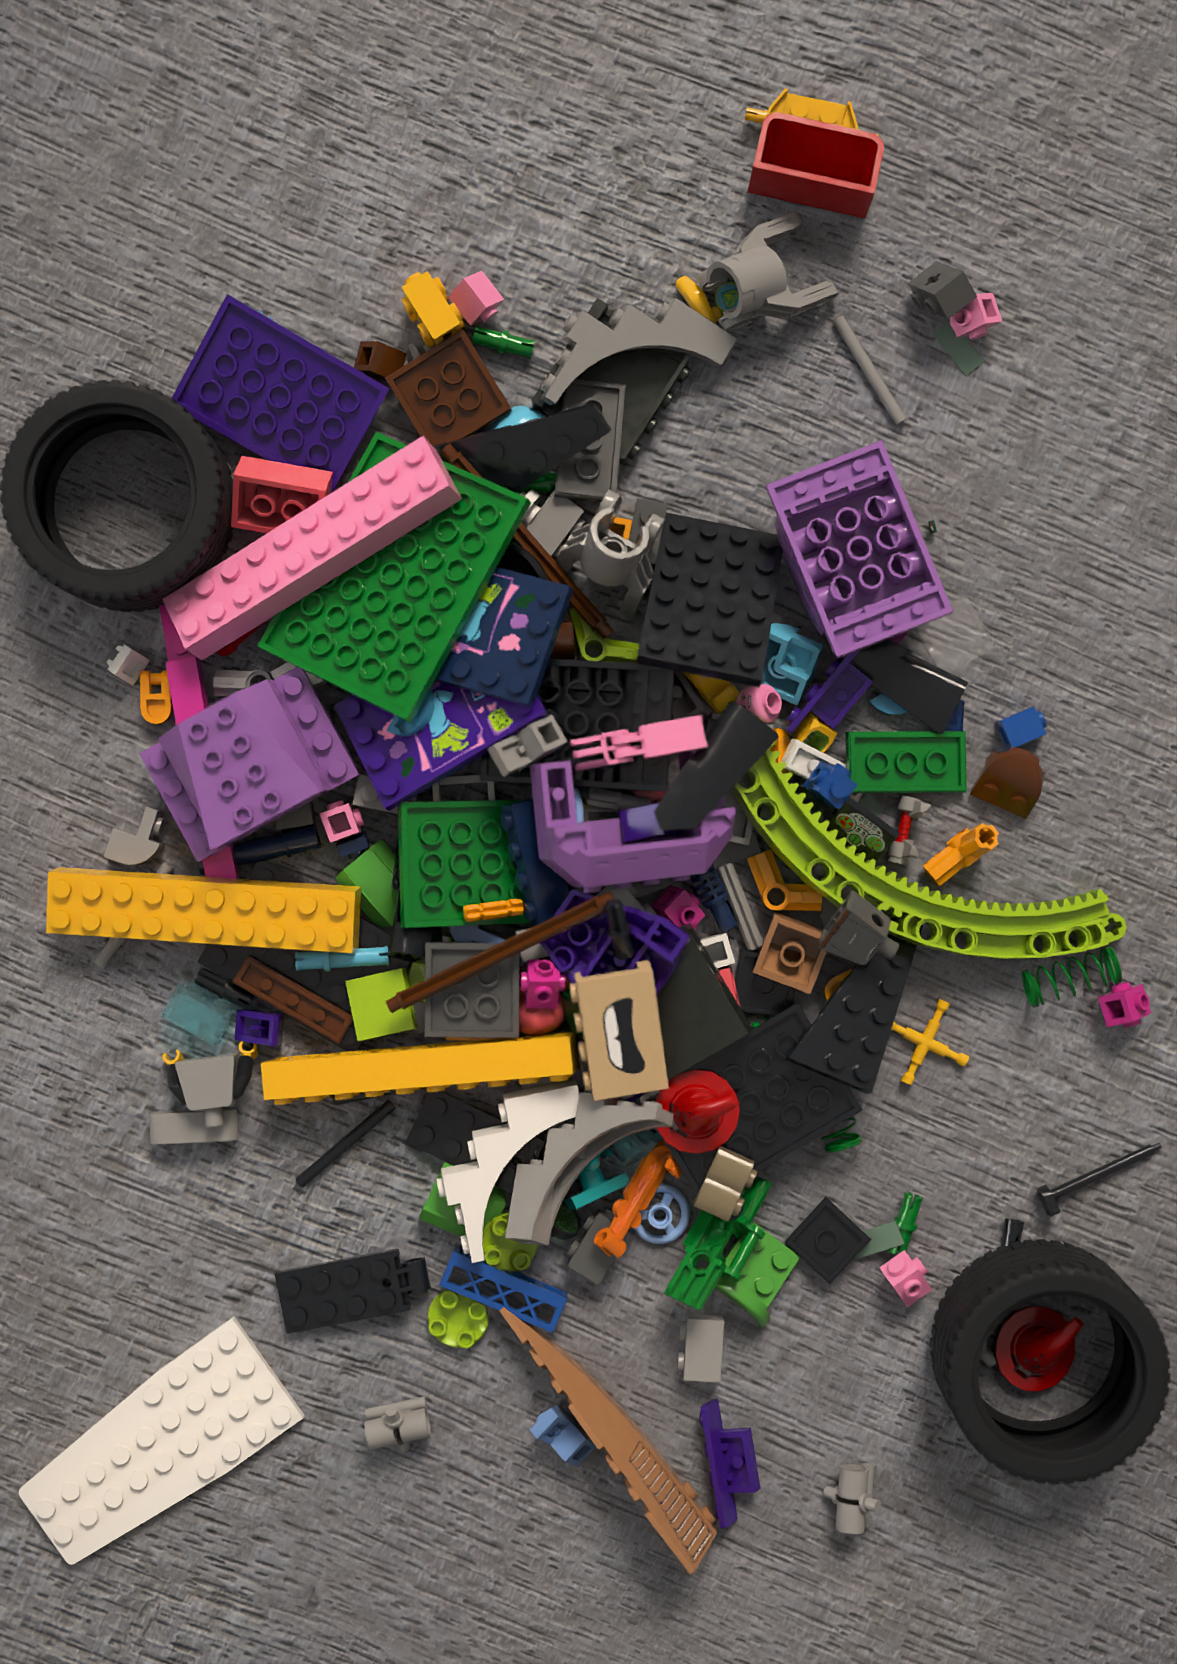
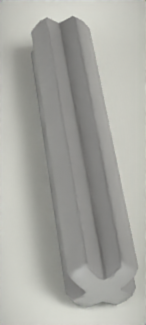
(740, 907)

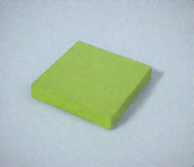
(369, 1006)

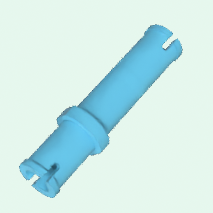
(328, 960)

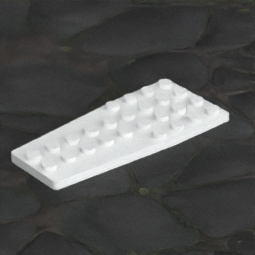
(162, 1443)

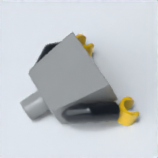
(210, 1081)

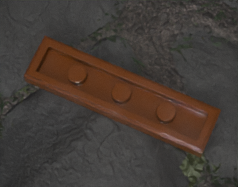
(293, 999)

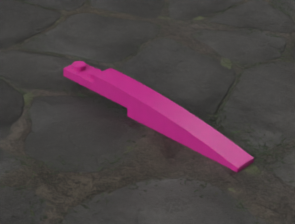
(188, 699)

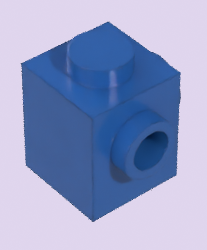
(830, 784)

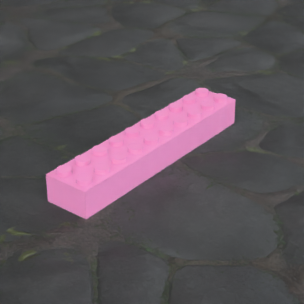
(311, 548)

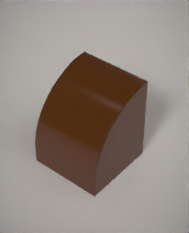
(378, 359)
(564, 645)

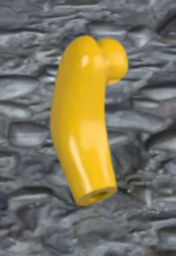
(697, 299)

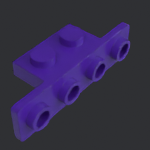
(835, 696)
(730, 1461)

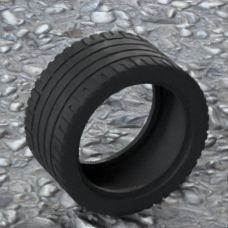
(50, 442)
(1103, 1428)

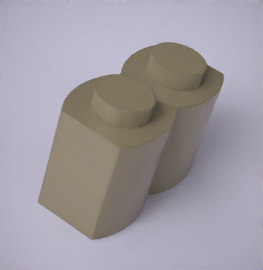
(724, 1184)

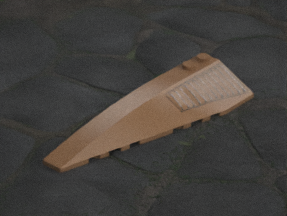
(649, 1477)

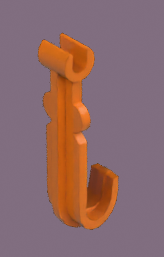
(637, 1198)

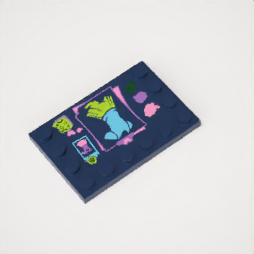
(508, 638)

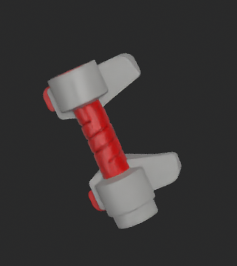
(903, 847)

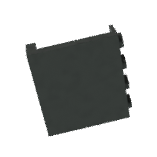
(648, 380)
(697, 1010)

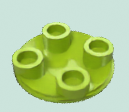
(503, 1252)
(457, 1319)

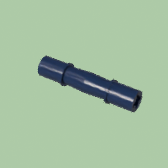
(274, 846)

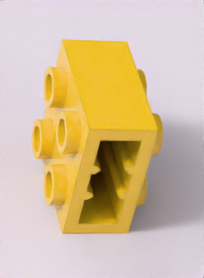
(427, 302)

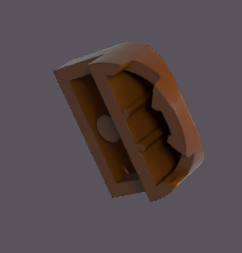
(1010, 781)

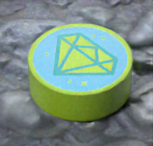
(726, 296)

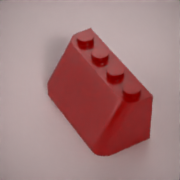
(816, 164)

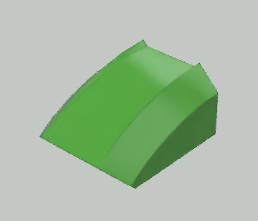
(374, 875)
(443, 1216)

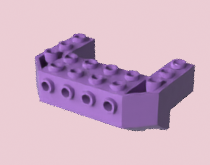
(594, 852)

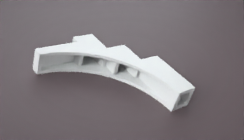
(471, 1183)

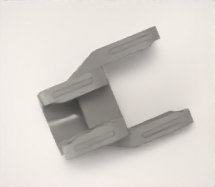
(763, 278)
(611, 558)

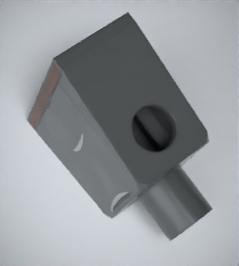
(858, 931)

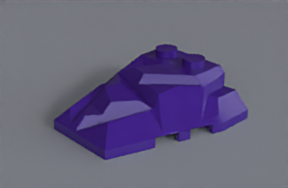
(590, 950)

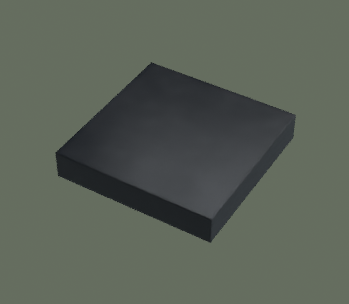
(757, 992)
(827, 1240)

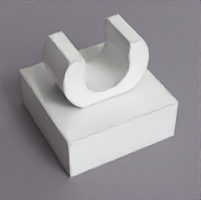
(127, 664)

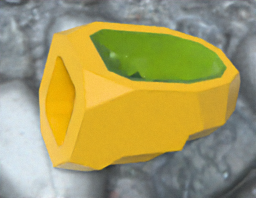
(815, 732)

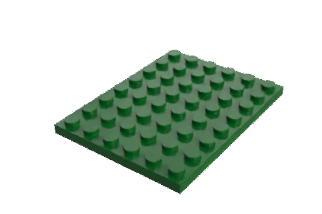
(400, 611)

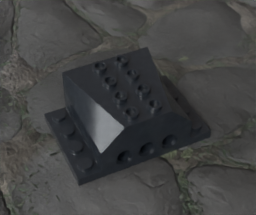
(596, 700)

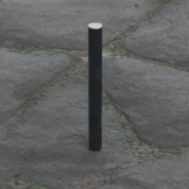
(345, 1143)

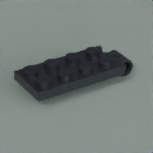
(447, 1125)
(349, 1289)

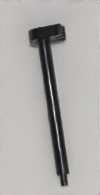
(1048, 1196)

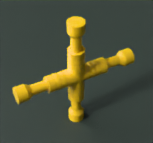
(926, 1042)

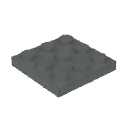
(478, 1005)

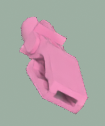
(656, 741)

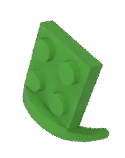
(760, 1276)

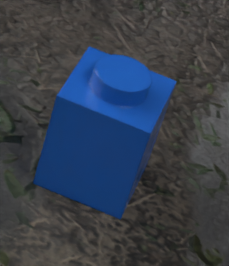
(1022, 727)

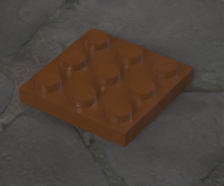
(448, 391)

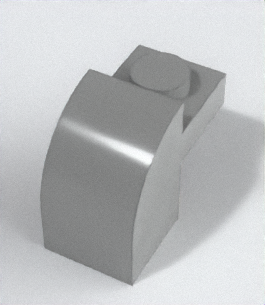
(528, 746)
(139, 847)

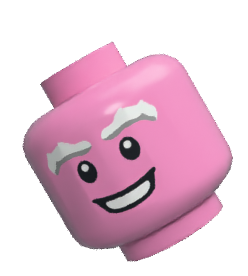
(761, 701)

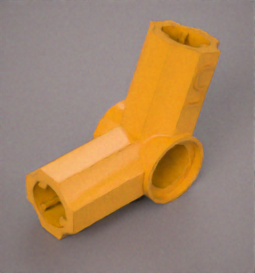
(961, 852)
(767, 876)

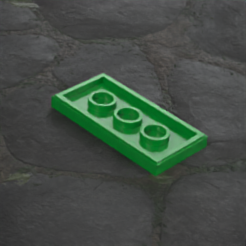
(907, 761)

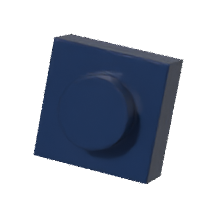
(353, 846)

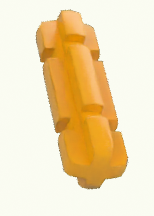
(493, 910)

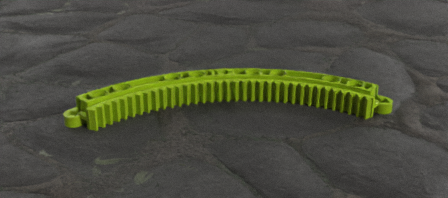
(988, 928)

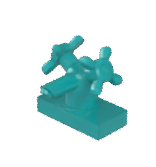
(595, 1184)

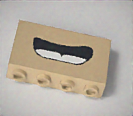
(620, 1032)

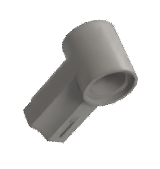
(231, 681)

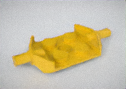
(807, 108)

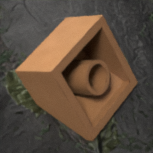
(791, 953)

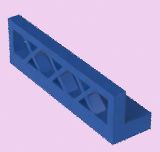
(514, 1281)

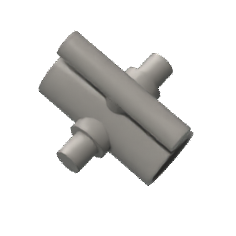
(397, 1424)
(853, 1498)

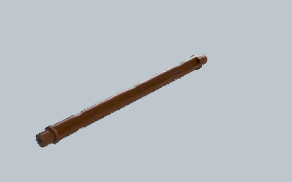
(554, 571)
(499, 953)

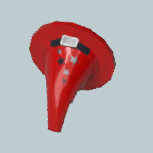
(703, 1111)
(1036, 1347)

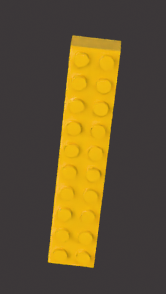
(203, 909)
(420, 1066)

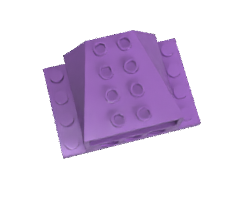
(856, 550)
(248, 761)

